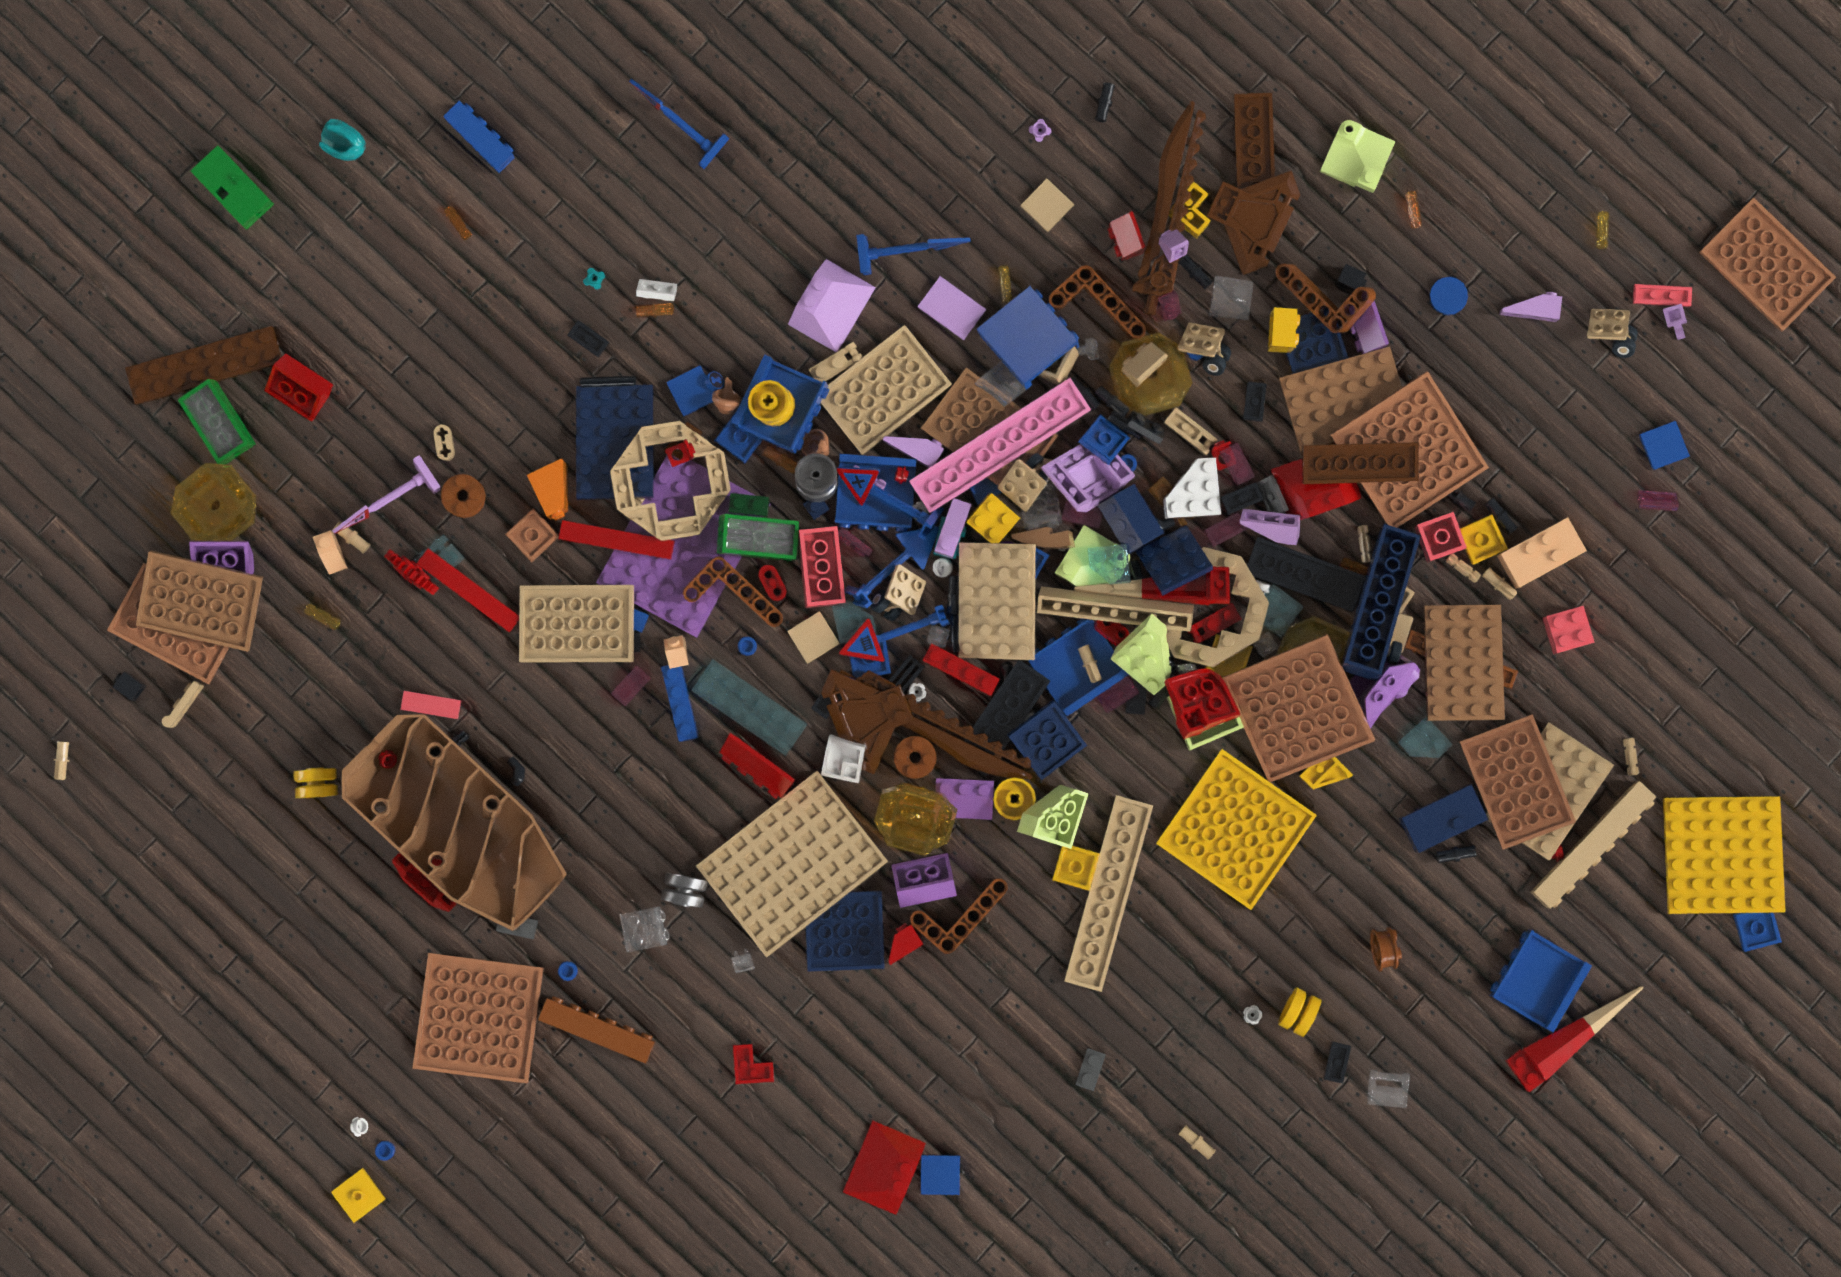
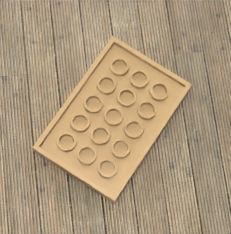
(884, 390)
(997, 601)
(576, 623)
(1580, 776)

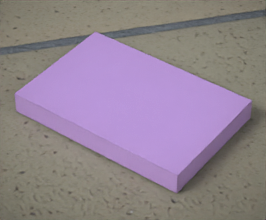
(951, 308)

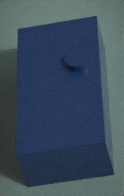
(1443, 818)

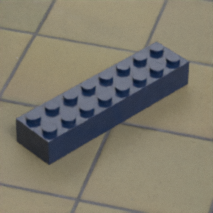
(1380, 602)

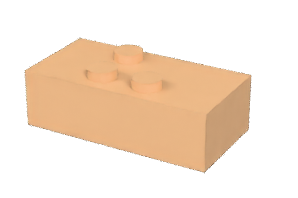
(1541, 553)

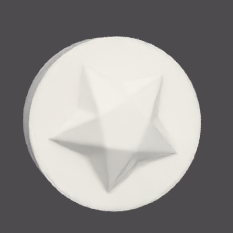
(942, 567)

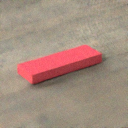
(1662, 295)
(430, 705)

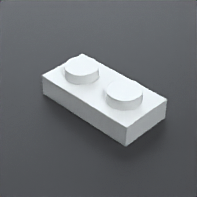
(656, 290)

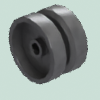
(816, 477)
(683, 892)

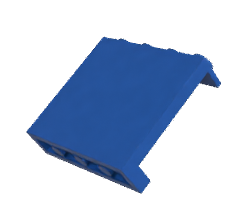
(1027, 336)
(807, 395)
(876, 511)
(1063, 666)
(1540, 980)

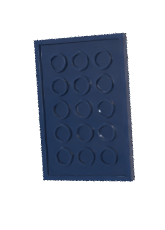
(604, 428)

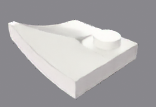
(843, 759)

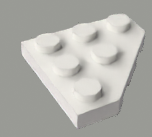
(1195, 492)

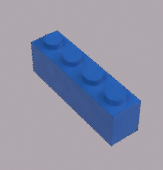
(479, 137)
(680, 703)

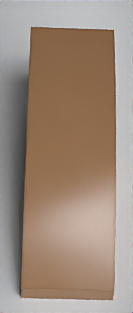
(1046, 538)

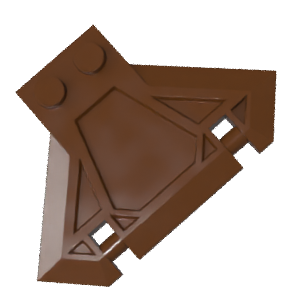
(1255, 217)
(865, 714)

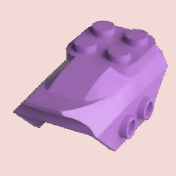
(1379, 694)

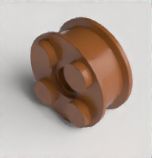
(452, 489)
(906, 766)
(1385, 949)

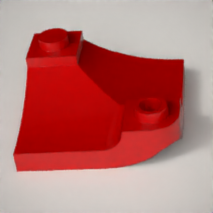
(1200, 701)

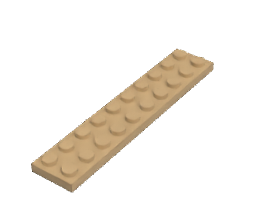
(1108, 893)

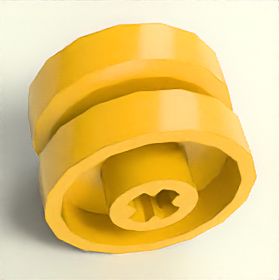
(761, 403)
(315, 782)
(1018, 788)
(1299, 1012)

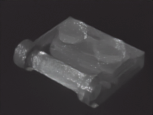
(1388, 1095)

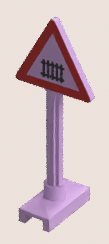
(423, 476)

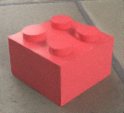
(1440, 537)
(1568, 629)

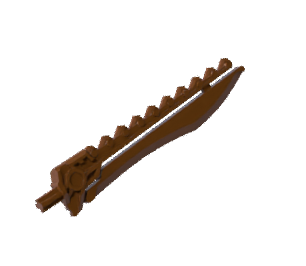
(1163, 272)
(958, 748)

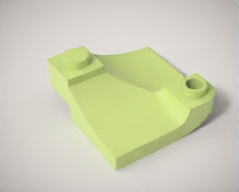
(1357, 156)
(1075, 564)

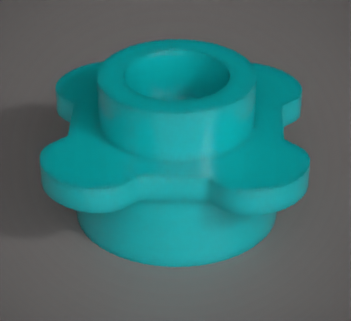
(594, 283)

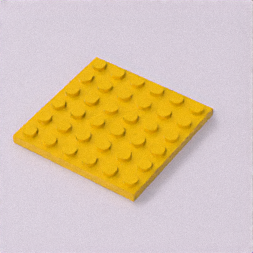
(1236, 829)
(1724, 855)

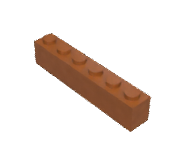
(597, 1030)

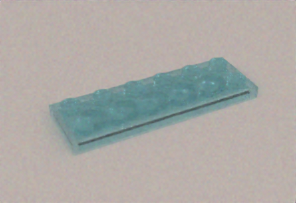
(749, 707)

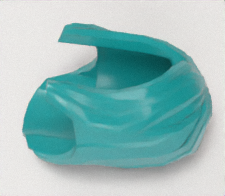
(342, 140)

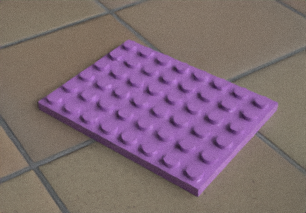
(661, 581)

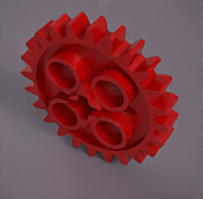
(411, 572)

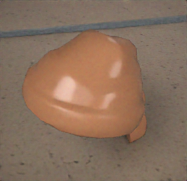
(726, 399)
(815, 443)

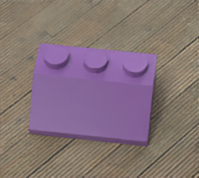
(1368, 329)
(226, 554)
(970, 797)
(923, 880)

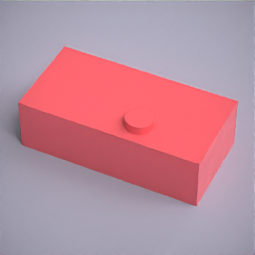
(821, 567)

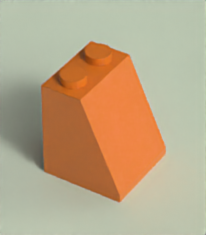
(552, 488)

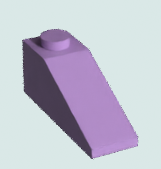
(1542, 307)
(923, 450)
(1275, 526)
(952, 528)

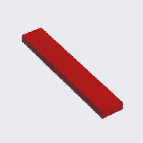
(616, 540)
(468, 590)

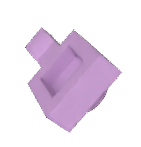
(1675, 318)

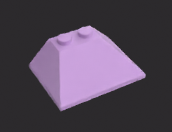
(831, 305)
(1086, 478)

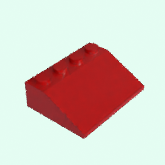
(757, 766)

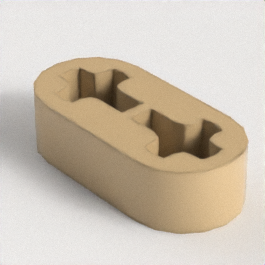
(448, 441)

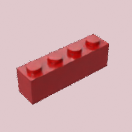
(961, 670)

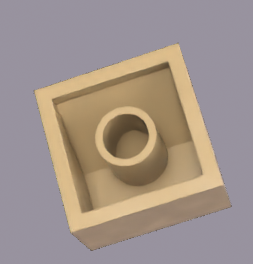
(1144, 363)
(1060, 369)

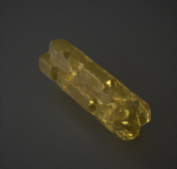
(1602, 230)
(1005, 285)
(322, 616)

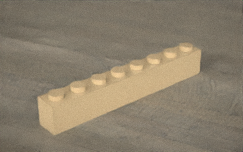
(1113, 608)
(1593, 845)

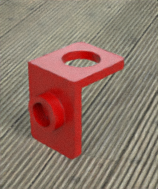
(687, 450)
(1215, 451)

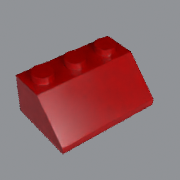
(298, 387)

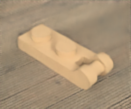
(835, 364)
(1190, 431)
(183, 704)

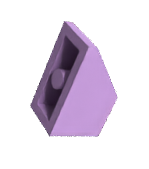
(1173, 245)

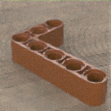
(1101, 298)
(1321, 301)
(735, 587)
(963, 920)

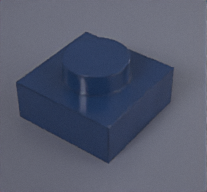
(816, 509)

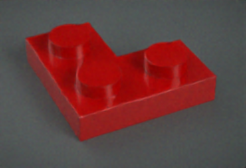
(746, 1070)

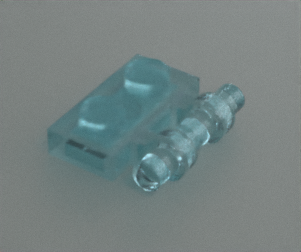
(449, 554)

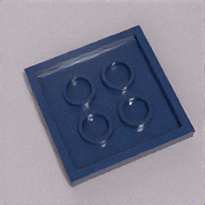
(1316, 345)
(1174, 560)
(1047, 739)

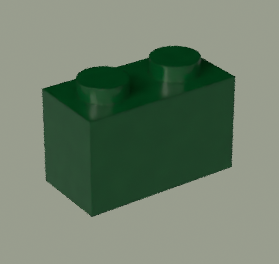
(749, 505)

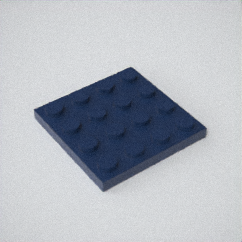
(848, 935)

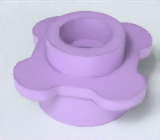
(1040, 124)

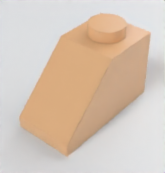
(330, 552)
(676, 651)

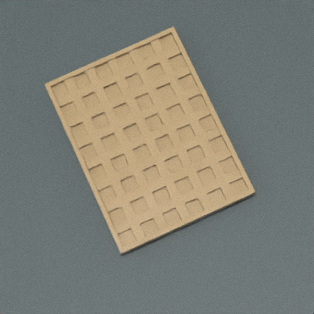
(792, 864)

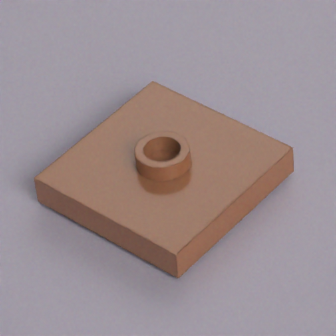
(532, 535)

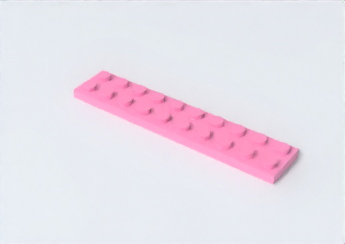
(1000, 445)

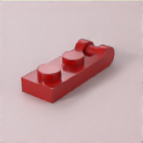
(1215, 623)

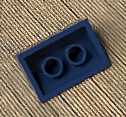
(1131, 518)

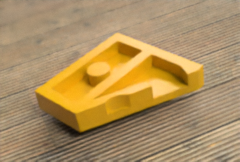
(1325, 773)

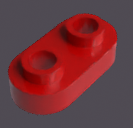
(772, 583)
(1111, 631)

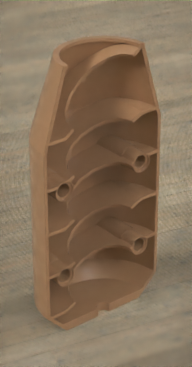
(438, 810)

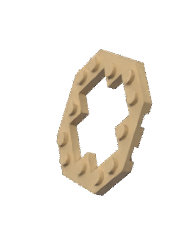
(646, 514)
(1229, 642)

